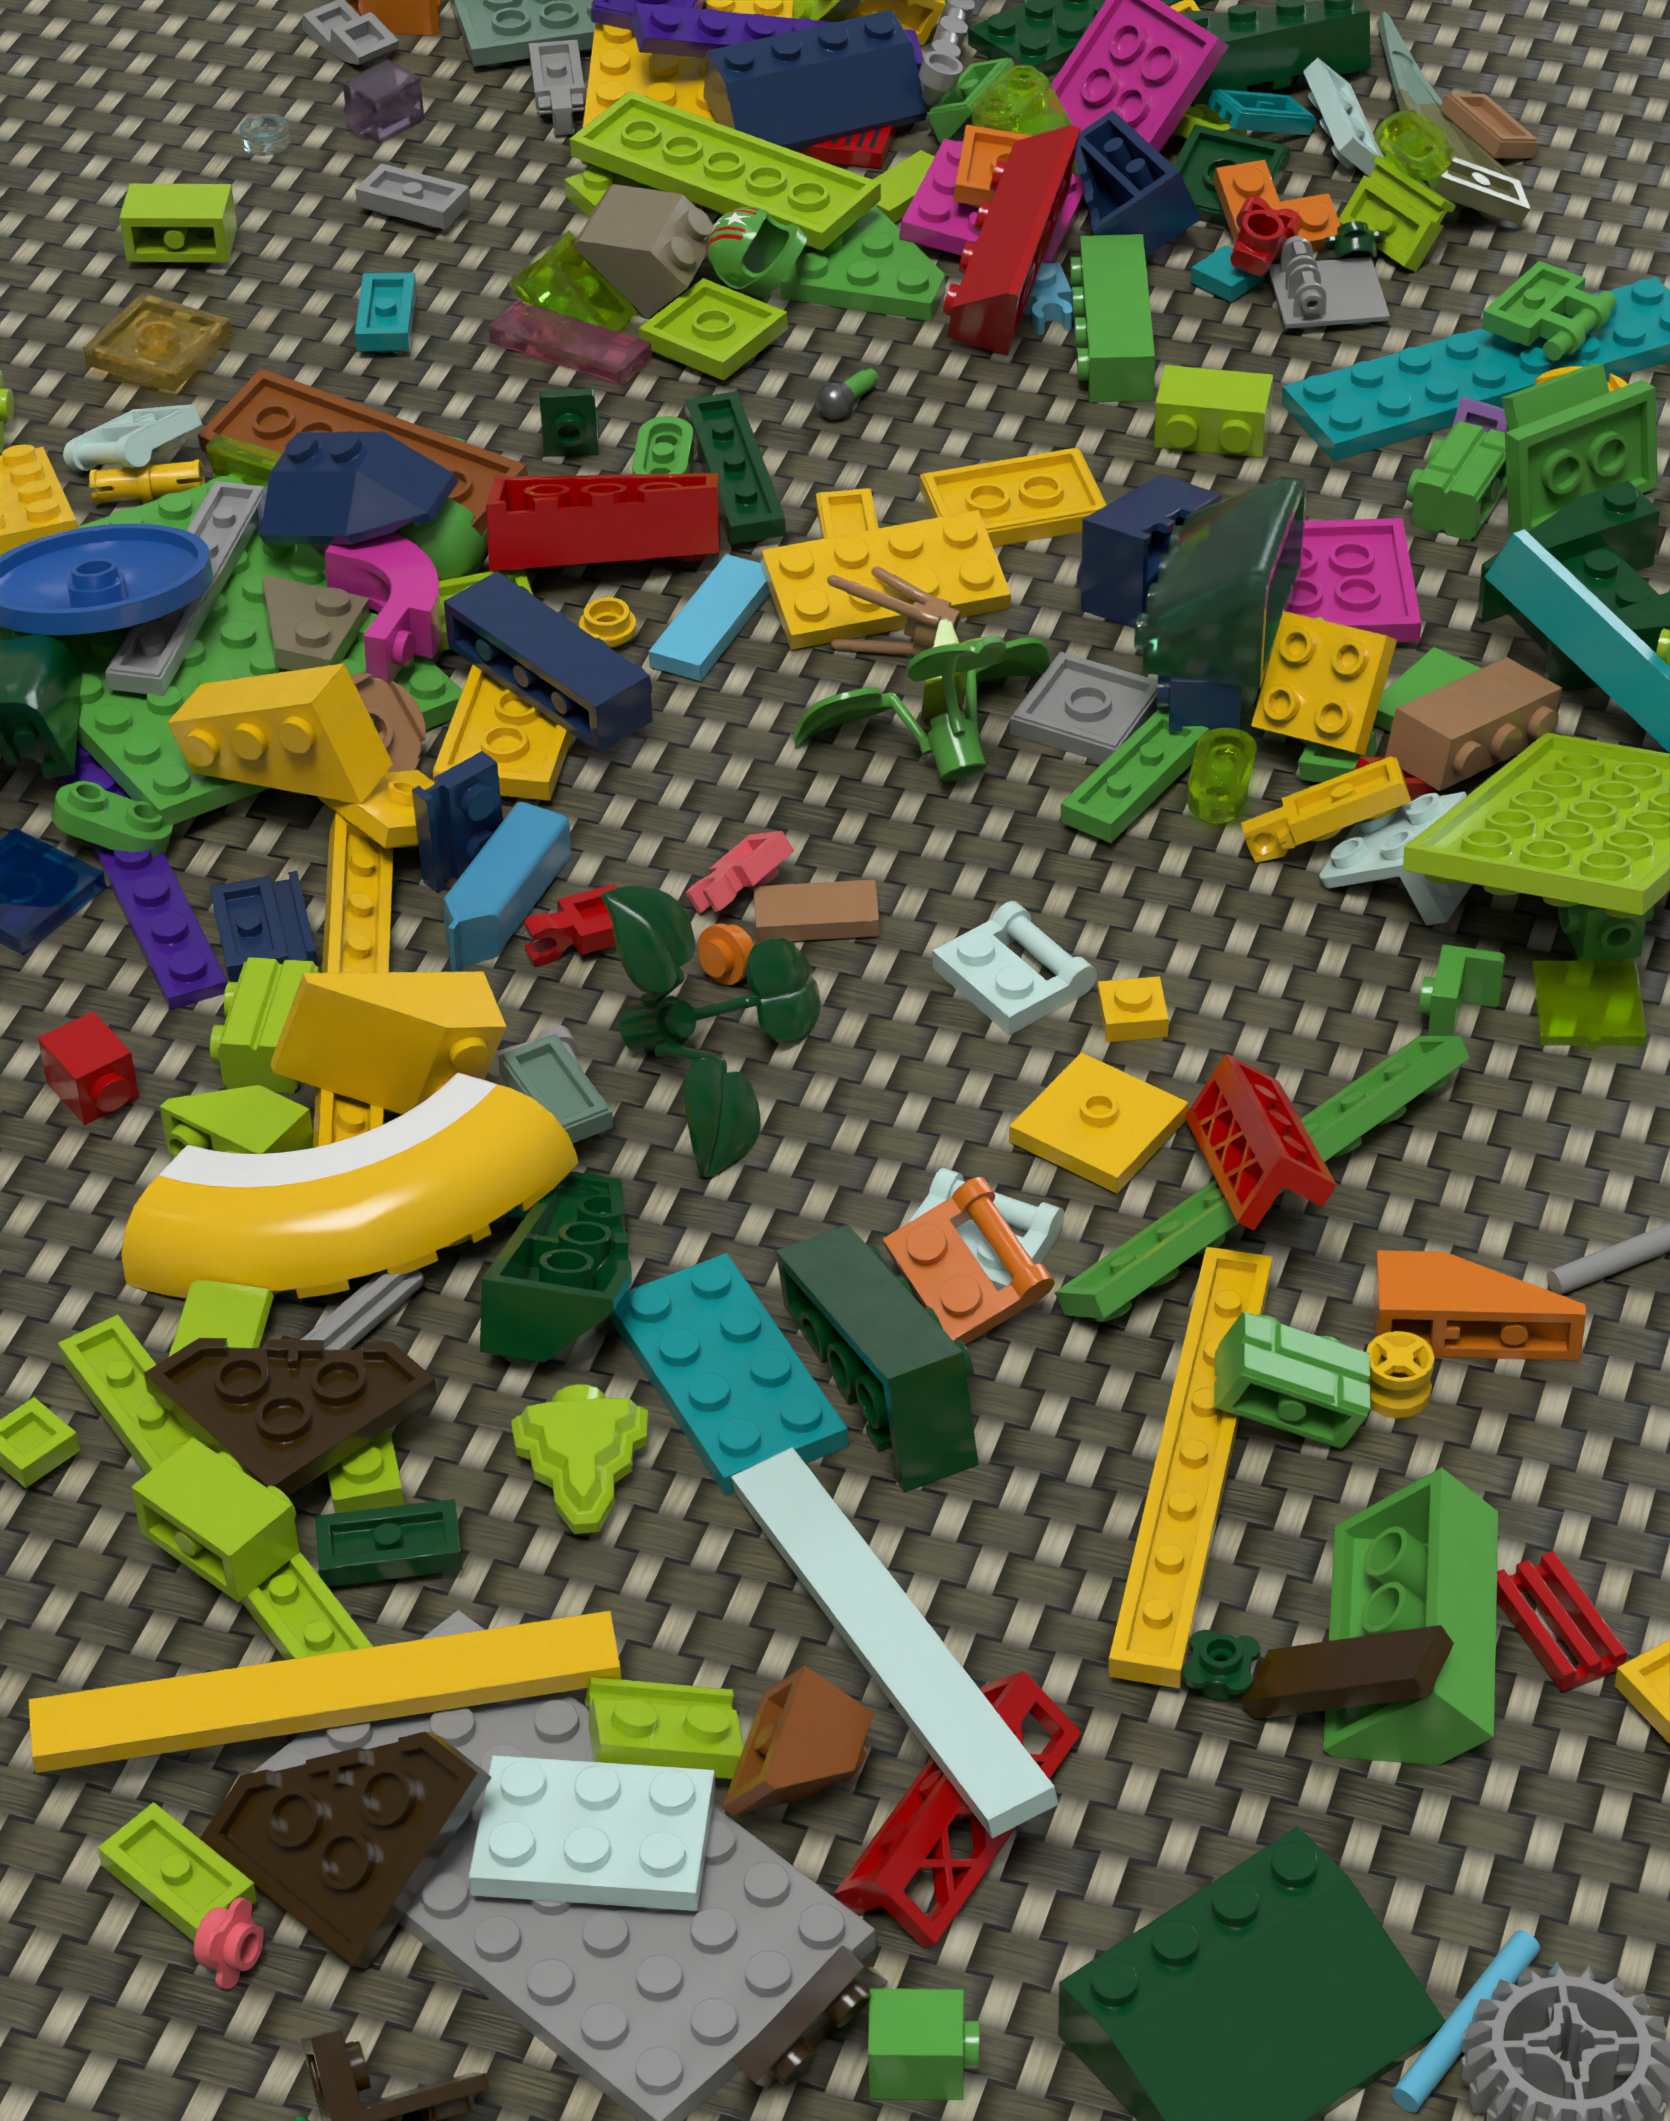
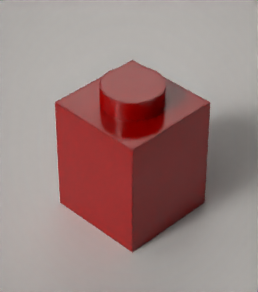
(88, 1068)

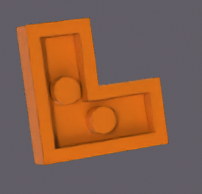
(1253, 179)

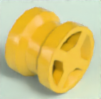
(1400, 1374)

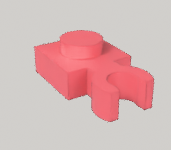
(746, 865)

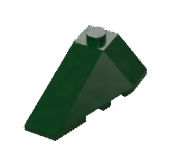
(557, 1271)

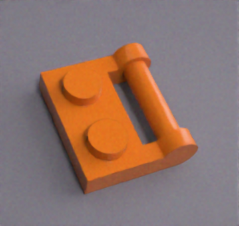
(948, 1274)

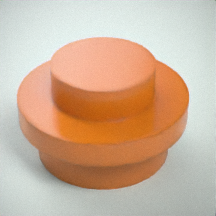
(724, 952)

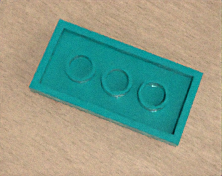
(726, 1370)

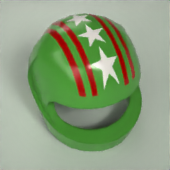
(752, 250)

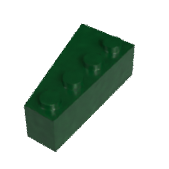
(1283, 40)
(883, 1353)

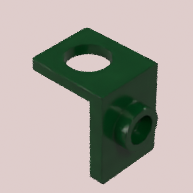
(569, 422)

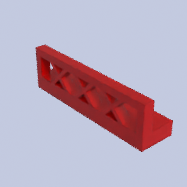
(1253, 1134)
(923, 1818)

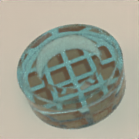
(265, 134)

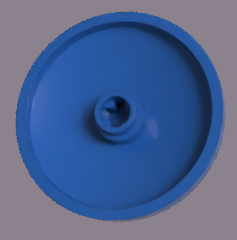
(101, 578)

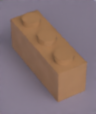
(1473, 723)

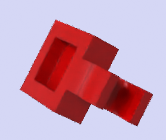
(578, 921)

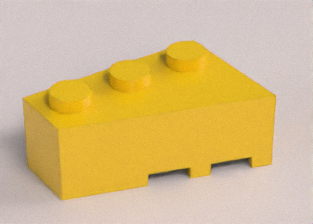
(284, 733)

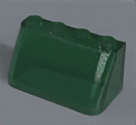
(1226, 587)

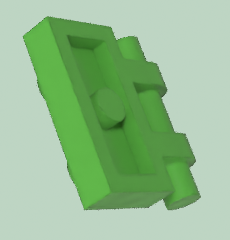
(1536, 308)

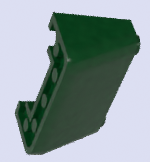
(39, 702)

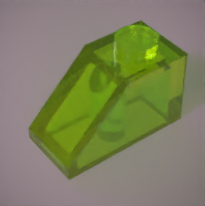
(571, 286)

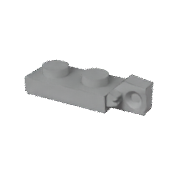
(558, 82)

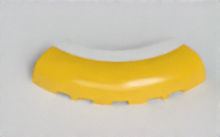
(350, 1204)

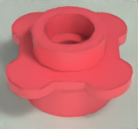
(228, 1942)

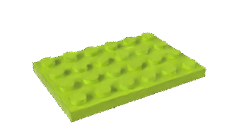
(1560, 825)

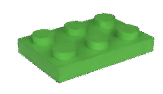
(1581, 453)

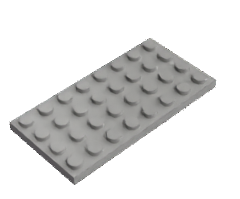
(623, 1994)

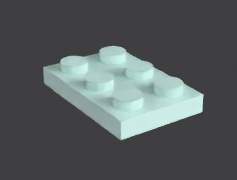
(593, 1833)

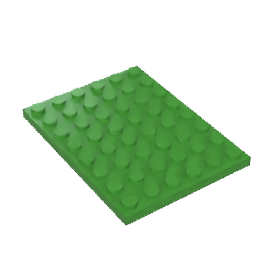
(130, 729)

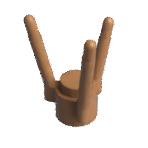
(921, 621)

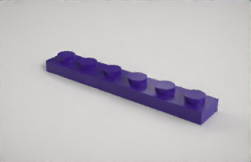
(694, 31)

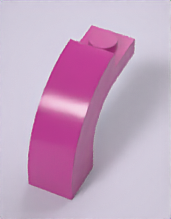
(400, 588)

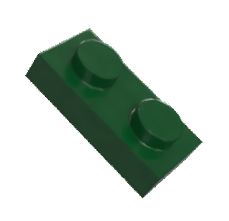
(388, 1543)

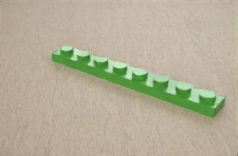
(1203, 1218)

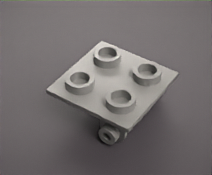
(1325, 290)

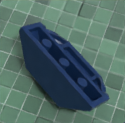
(348, 489)

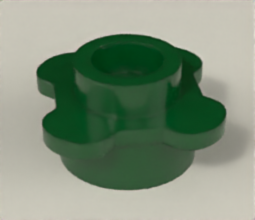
(1354, 241)
(1220, 1664)

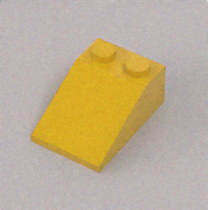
(389, 1034)

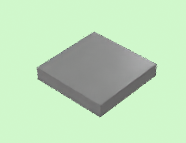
(1085, 707)

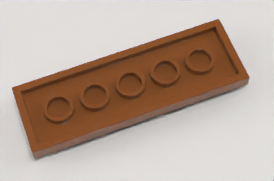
(276, 408)

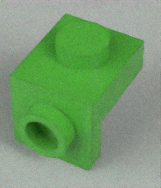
(1461, 977)

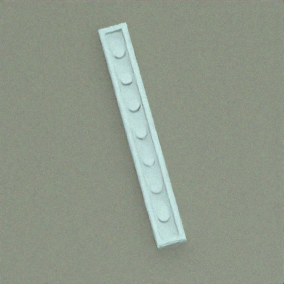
(896, 1644)

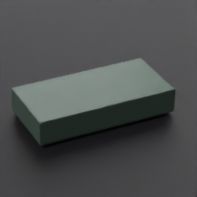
(559, 1084)

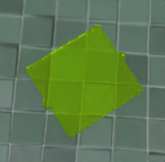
(1589, 1003)

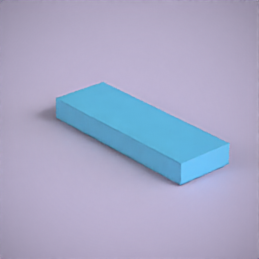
(711, 619)

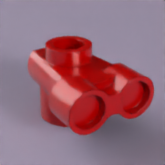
(1262, 234)

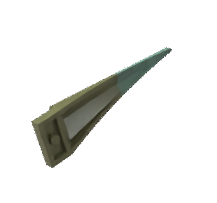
(1473, 175)

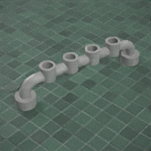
(941, 66)

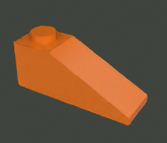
(1473, 1309)

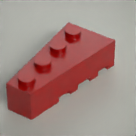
(601, 519)

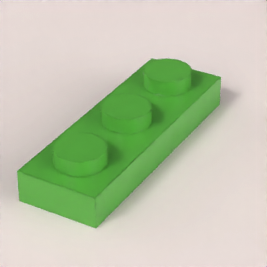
(1131, 778)

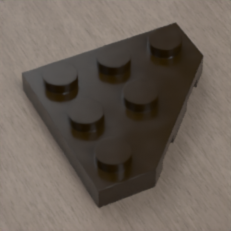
(289, 1405)
(349, 1834)

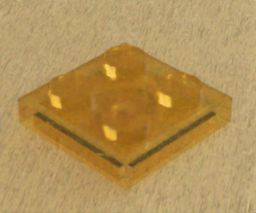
(157, 342)

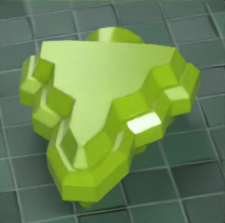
(581, 1449)

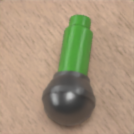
(836, 399)

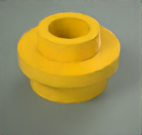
(610, 620)

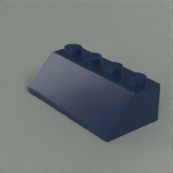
(817, 82)

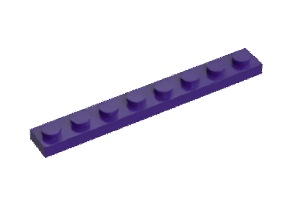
(155, 909)

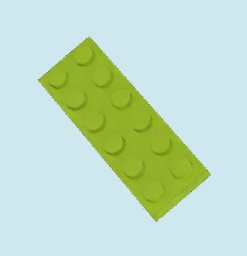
(724, 167)

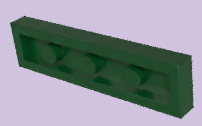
(730, 448)

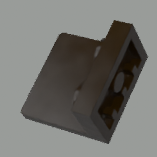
(341, 2071)

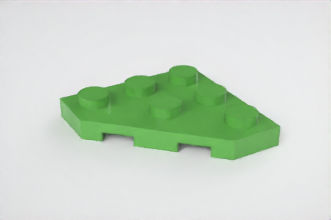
(868, 272)

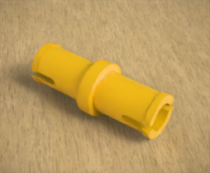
(145, 481)

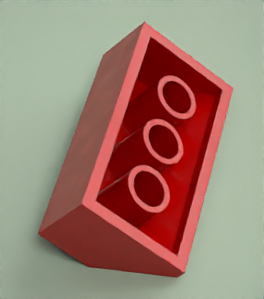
(1011, 240)

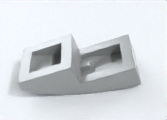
(347, 33)

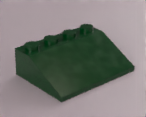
(1250, 1998)

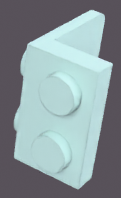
(1377, 851)

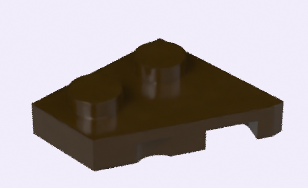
(814, 2013)

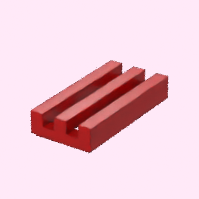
(1546, 1584)

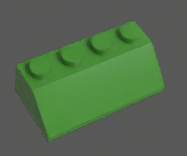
(1414, 1565)

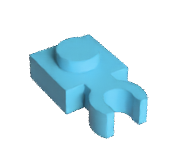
(1050, 298)

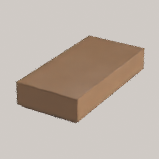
(1490, 125)
(817, 910)

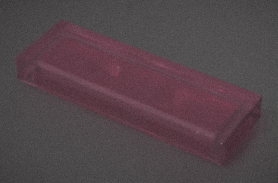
(570, 342)

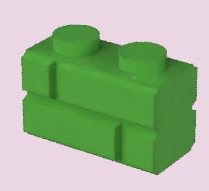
(1460, 481)
(1292, 1380)

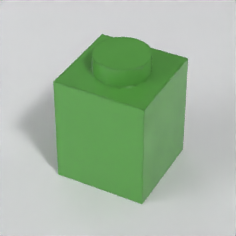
(919, 2044)

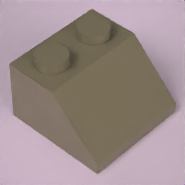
(645, 244)

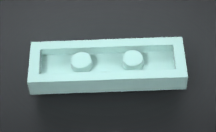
(1342, 117)

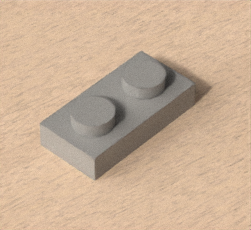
(413, 196)

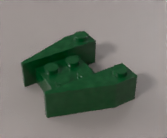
(1603, 544)

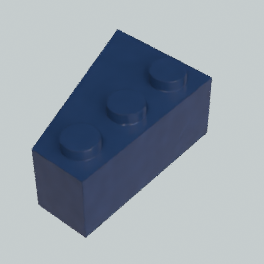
(1131, 185)
(1127, 543)

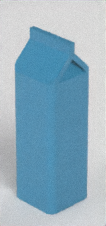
(504, 883)

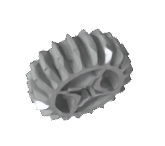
(1605, 2038)

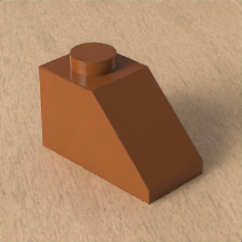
(798, 1744)

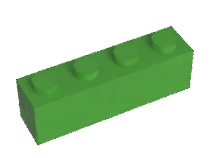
(1113, 318)

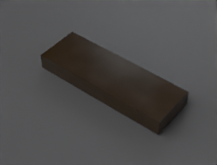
(1348, 1672)

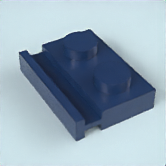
(456, 818)
(262, 922)

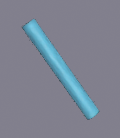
(1447, 2043)

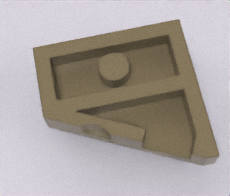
(310, 622)

